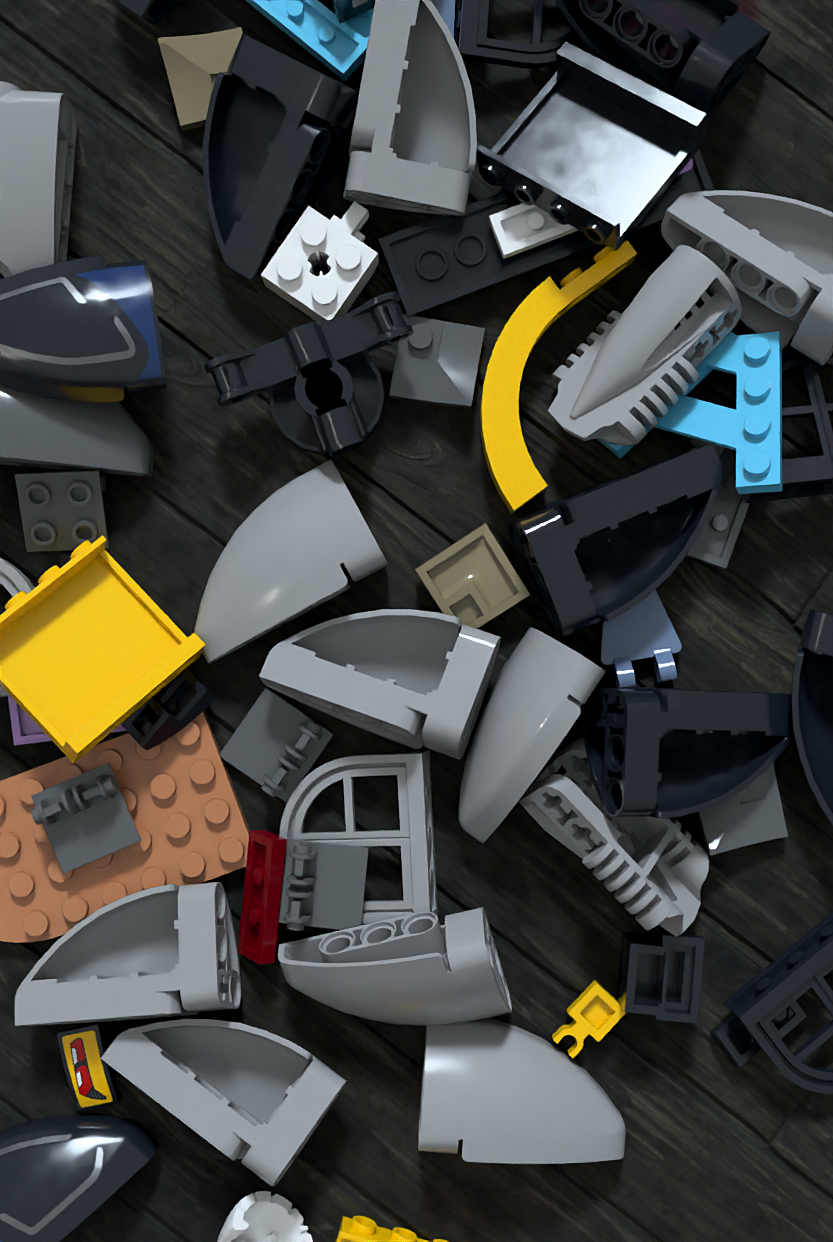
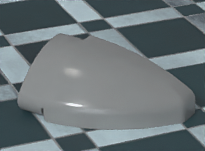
(286, 561)

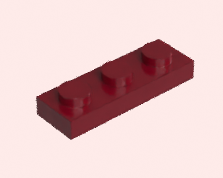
(262, 896)

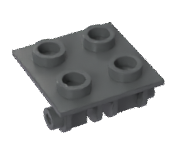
(61, 509)
(276, 745)
(85, 818)
(323, 885)

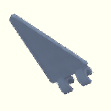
(637, 635)

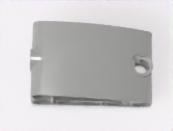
(35, 177)

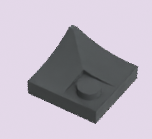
(437, 363)
(746, 817)

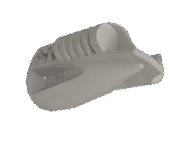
(639, 355)
(638, 856)

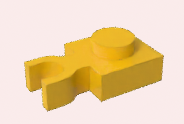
(593, 1014)

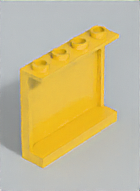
(88, 649)

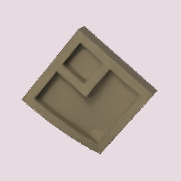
(192, 70)
(473, 579)

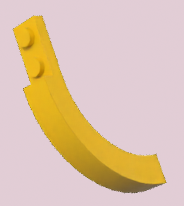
(499, 409)

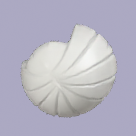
(264, 1219)

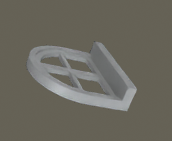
(415, 817)

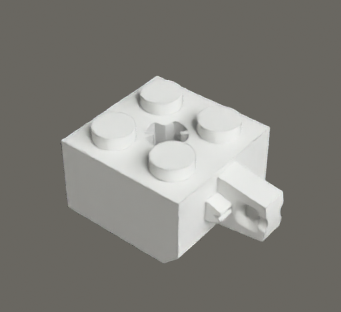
(328, 242)

